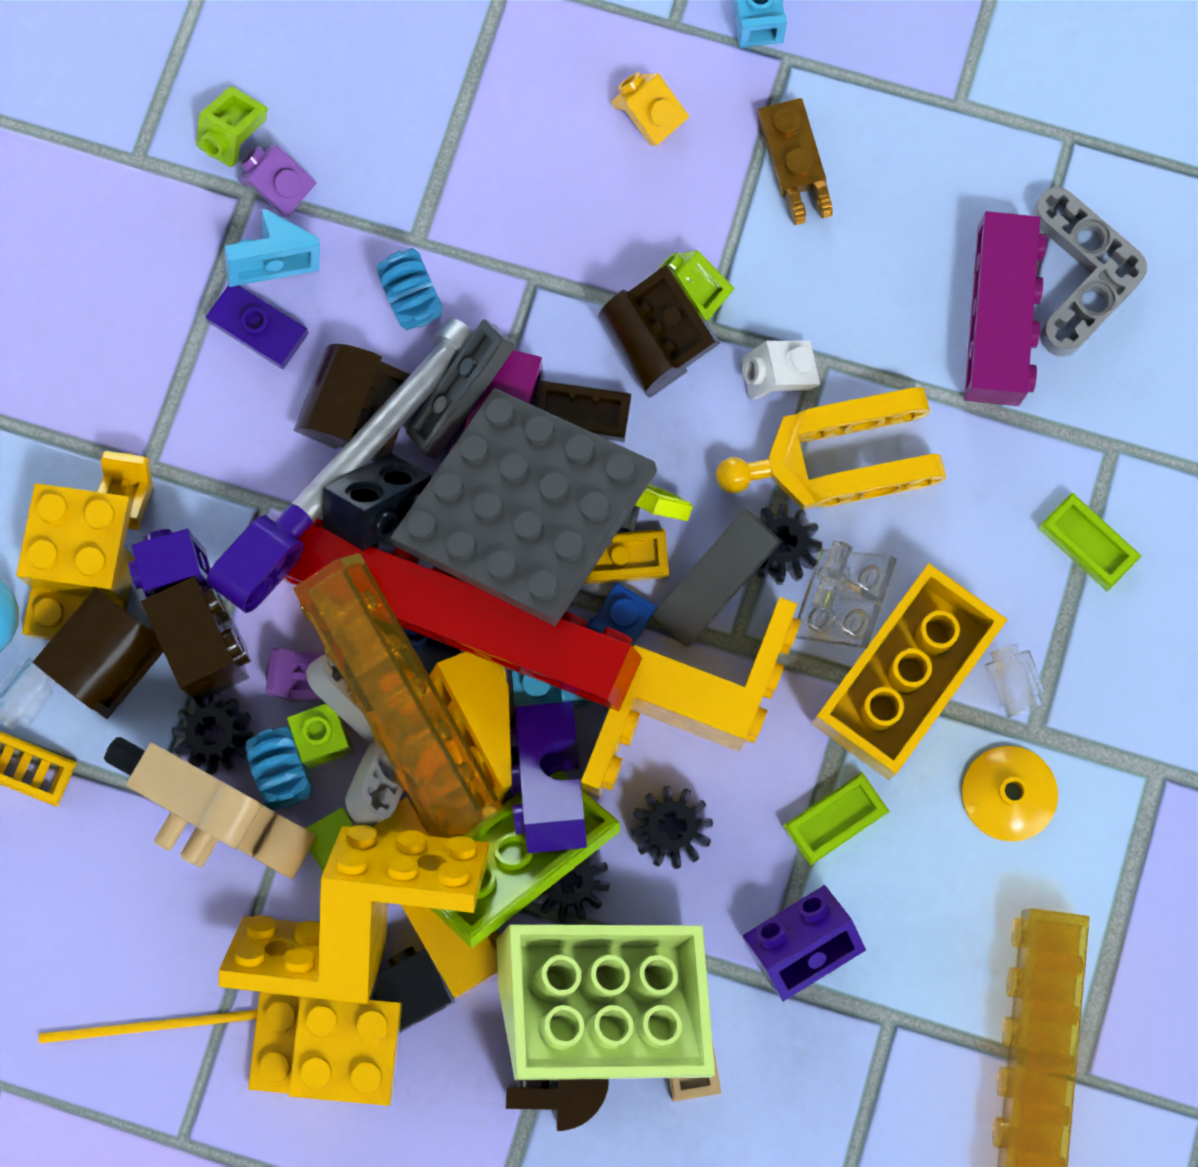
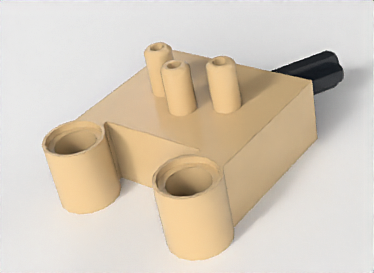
(210, 806)

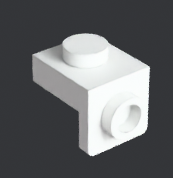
(779, 368)

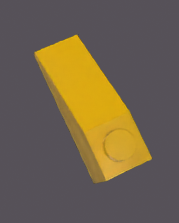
(479, 704)

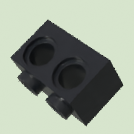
(372, 500)

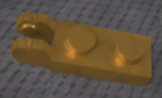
(795, 157)

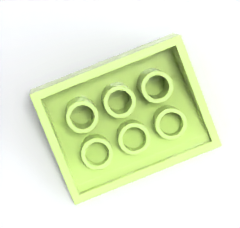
(605, 1001)

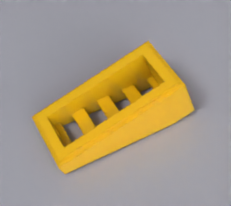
(29, 750)

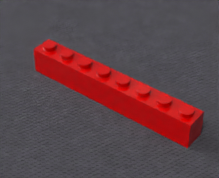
(478, 623)

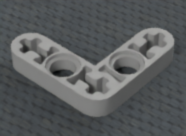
(1102, 277)
(362, 808)

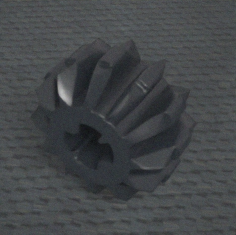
(795, 536)
(225, 718)
(681, 814)
(584, 872)

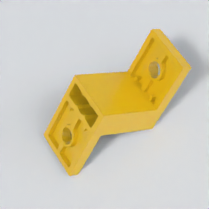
(693, 701)
(348, 945)

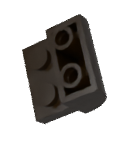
(657, 330)
(346, 395)
(99, 654)
(573, 1099)

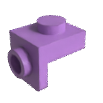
(276, 178)
(288, 677)

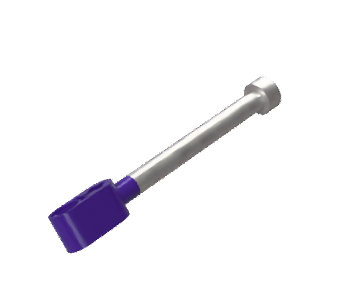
(272, 548)

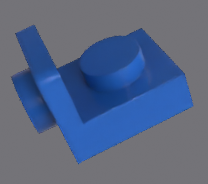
(623, 612)

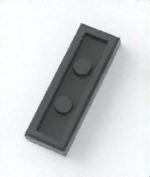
(460, 389)
(717, 577)

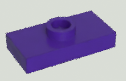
(257, 325)

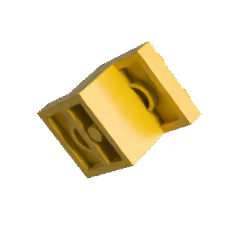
(69, 549)
(325, 1048)

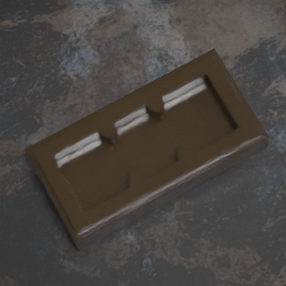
(589, 408)

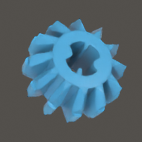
(409, 289)
(278, 768)

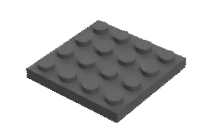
(524, 505)

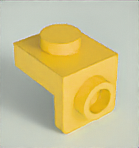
(650, 106)
(128, 476)

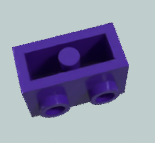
(167, 560)
(804, 942)

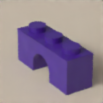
(550, 807)

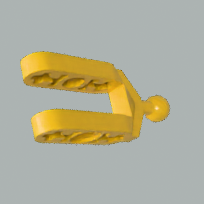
(788, 467)

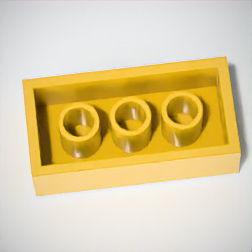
(909, 672)

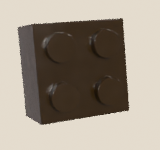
(195, 639)

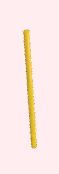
(147, 1026)

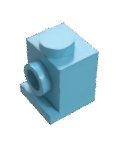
(760, 22)

